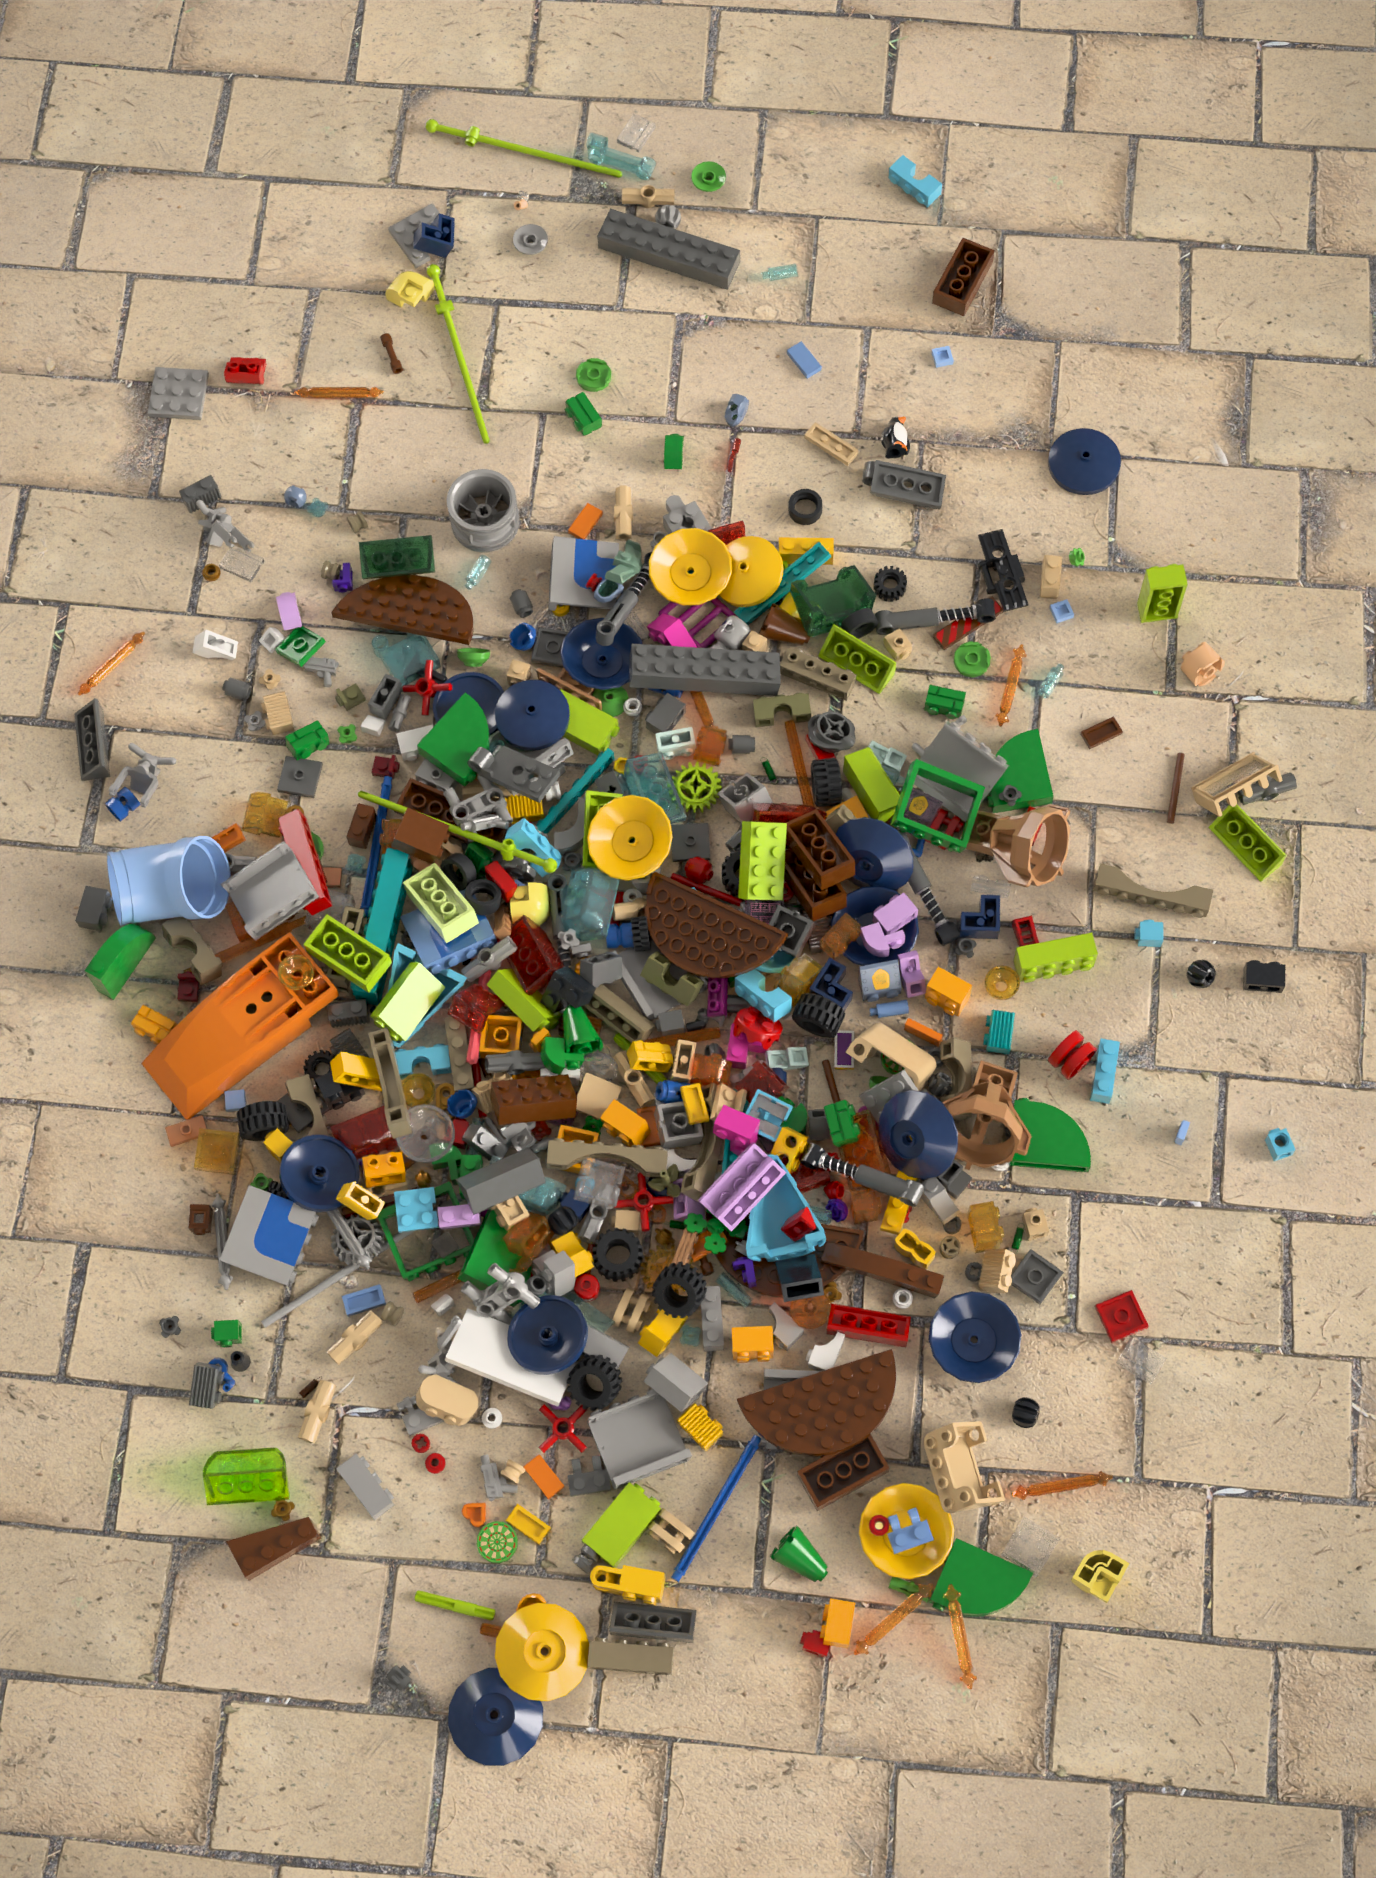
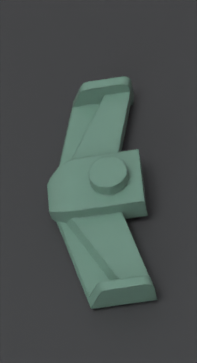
(626, 563)

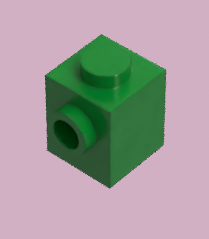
(227, 1333)

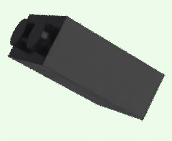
(799, 1278)

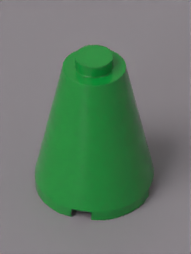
(579, 1032)
(799, 1555)

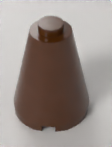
(783, 627)

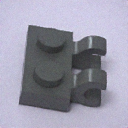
(588, 1482)

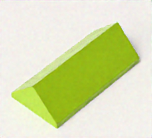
(850, 653)
(871, 784)
(593, 802)
(1248, 842)

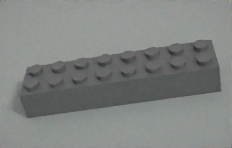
(668, 249)
(704, 669)

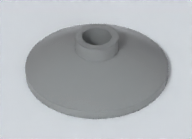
(527, 234)

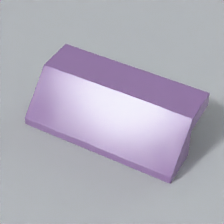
(742, 1186)

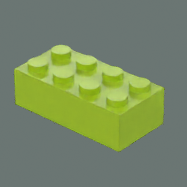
(1162, 593)
(762, 860)
(347, 953)
(1055, 957)

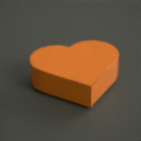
(475, 1513)

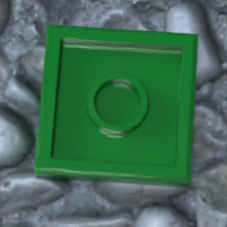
(300, 645)

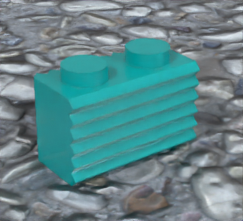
(1000, 1031)

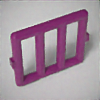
(720, 607)

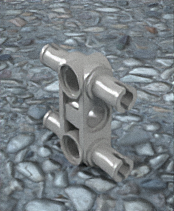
(479, 804)
(500, 1294)

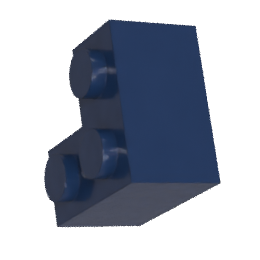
(437, 237)
(984, 923)
(828, 984)

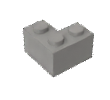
(557, 1271)

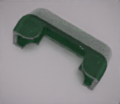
(831, 601)

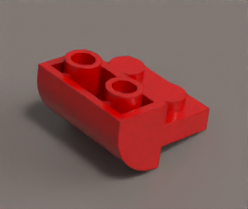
(245, 370)

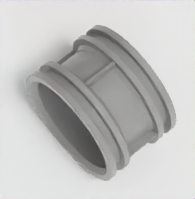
(486, 528)

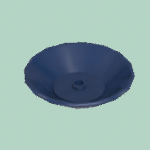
(583, 654)
(879, 853)
(861, 907)
(931, 1130)
(978, 1317)
(488, 1739)

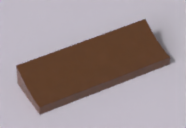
(434, 804)

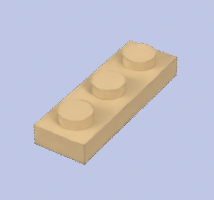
(831, 444)

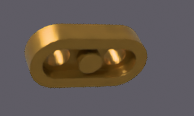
(441, 1101)

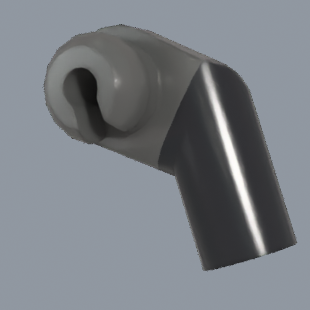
(700, 1022)

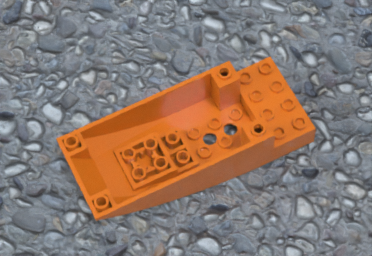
(225, 1043)

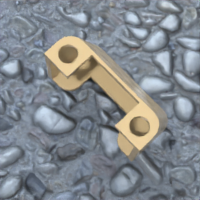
(879, 1037)
(956, 1469)

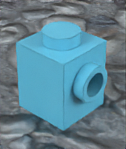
(1149, 933)

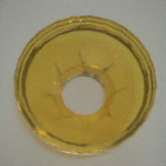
(292, 964)
(1002, 974)
(418, 1081)

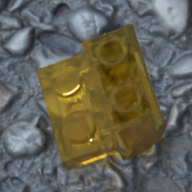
(263, 814)

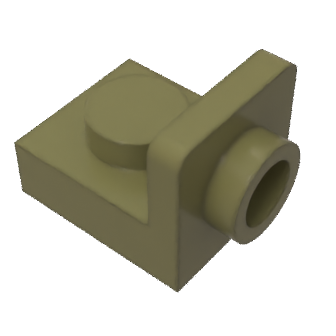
(350, 697)

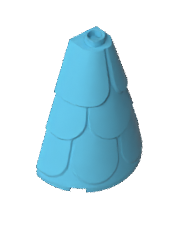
(450, 979)
(768, 1217)

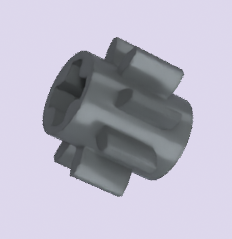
(940, 1084)
(398, 1678)

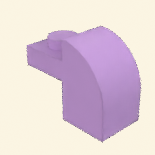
(289, 610)
(879, 944)
(911, 975)

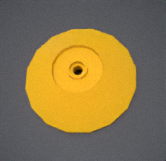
(688, 551)
(615, 827)
(917, 1560)
(520, 1656)

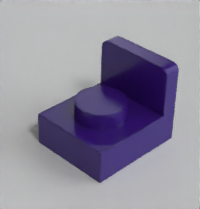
(346, 579)
(748, 1274)

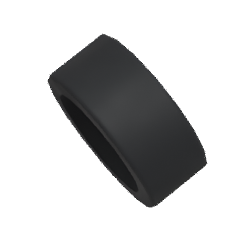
(803, 494)
(860, 623)
(466, 867)
(483, 886)

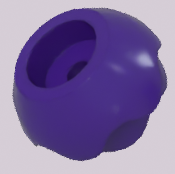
(838, 1208)

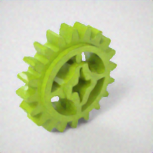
(713, 788)

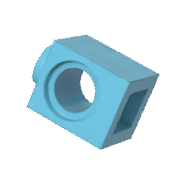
(1276, 1151)

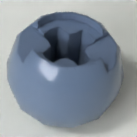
(295, 496)

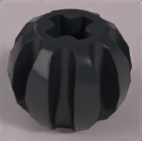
(1201, 974)
(562, 1220)
(1025, 1412)

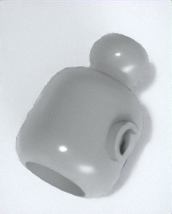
(731, 634)

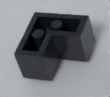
(567, 988)
(337, 1093)

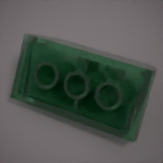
(397, 557)

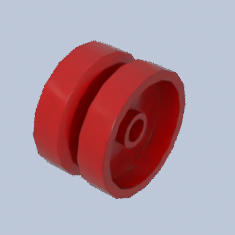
(1072, 1055)

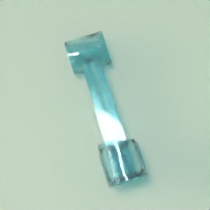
(600, 153)

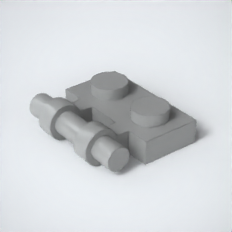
(416, 1419)

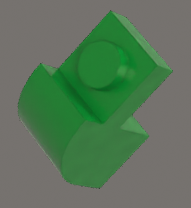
(673, 451)
(556, 1059)
(797, 1119)
(450, 1160)

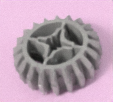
(369, 1240)

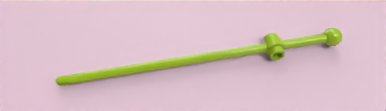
(472, 136)
(444, 307)
(507, 848)

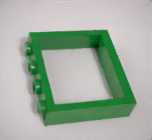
(946, 779)
(429, 1267)

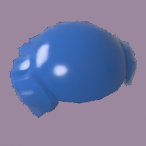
(523, 637)
(462, 1104)

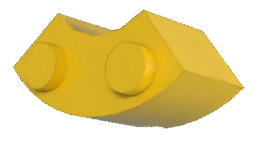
(571, 1245)
(660, 1332)

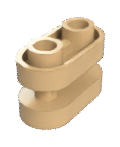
(634, 1322)
(672, 1543)

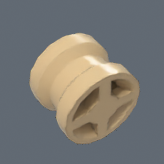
(512, 1471)

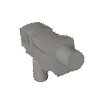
(323, 667)
(484, 822)
(493, 1484)

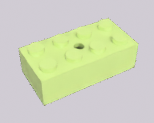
(440, 902)

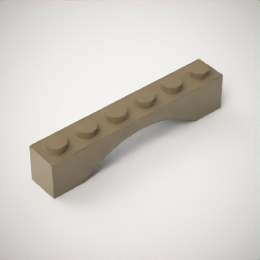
(1114, 882)
(391, 1084)
(565, 1154)
(703, 1172)

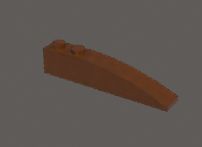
(884, 1269)

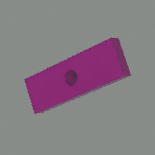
(717, 997)

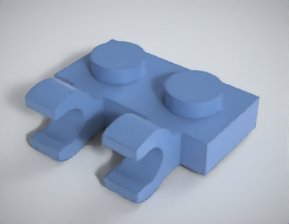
(910, 1536)

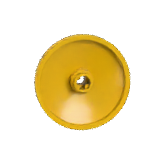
(755, 571)

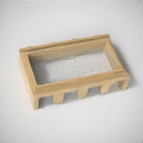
(1232, 779)

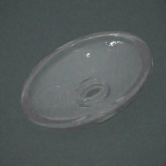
(438, 1128)

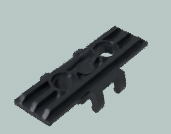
(1008, 569)

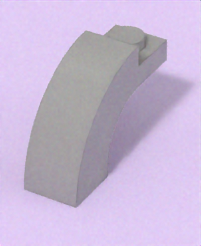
(572, 839)

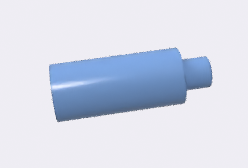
(890, 1009)

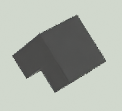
(955, 1179)

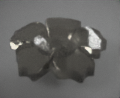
(981, 856)

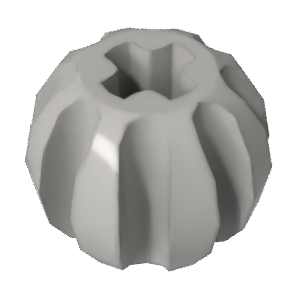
(668, 216)

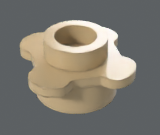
(273, 682)

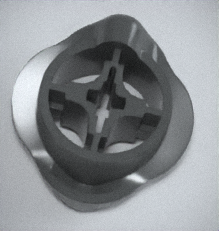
(831, 732)

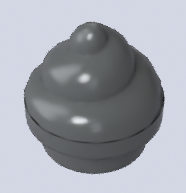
(713, 1048)

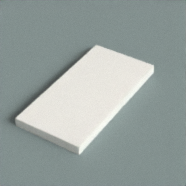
(484, 1350)

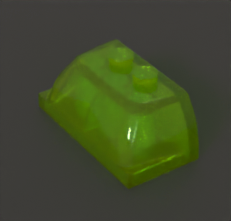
(246, 1476)

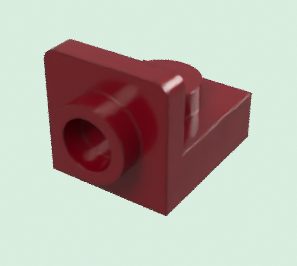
(385, 766)
(188, 987)

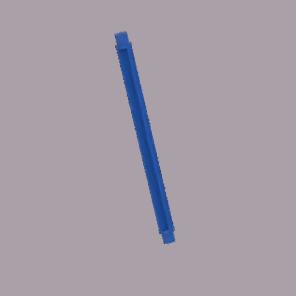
(376, 847)
(716, 1508)

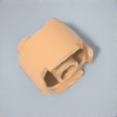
(1201, 664)

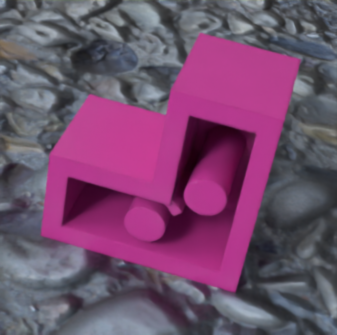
(670, 632)
(739, 1048)
(736, 1127)

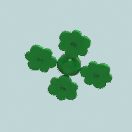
(715, 1228)

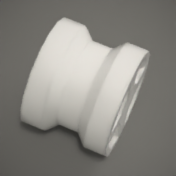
(554, 792)

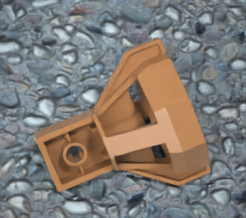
(1011, 843)
(991, 1101)

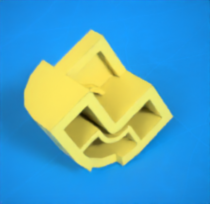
(409, 288)
(531, 902)
(1100, 1573)

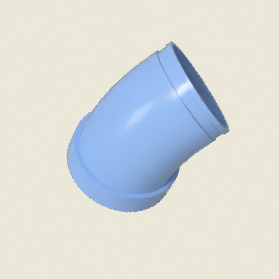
(169, 880)

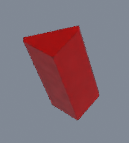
(869, 1325)

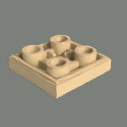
(595, 1095)

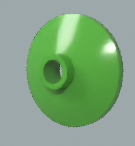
(711, 171)
(615, 705)

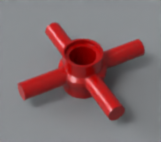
(427, 687)
(644, 1209)
(562, 1436)

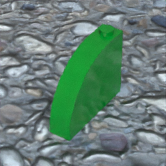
(456, 739)
(1025, 772)
(118, 959)
(1054, 1141)
(486, 1250)
(982, 1579)

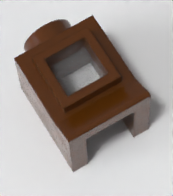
(200, 1219)

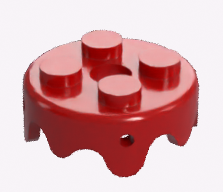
(757, 1027)

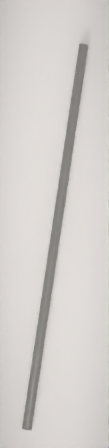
(339, 1275)

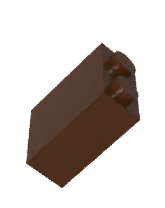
(421, 836)

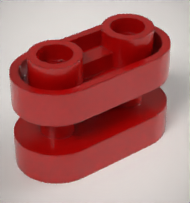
(954, 824)

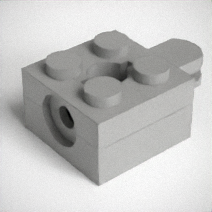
(683, 516)

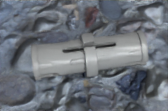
(399, 712)

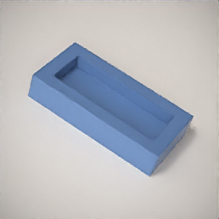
(804, 360)
(364, 1300)

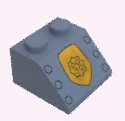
(879, 980)

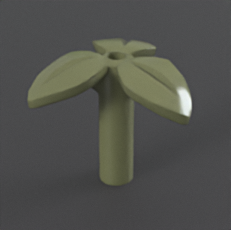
(666, 1180)

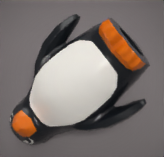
(895, 438)

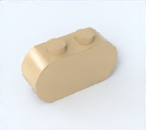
(446, 1400)

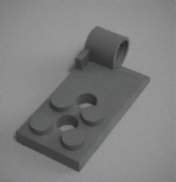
(888, 479)
(505, 762)

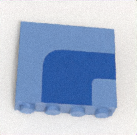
(435, 952)

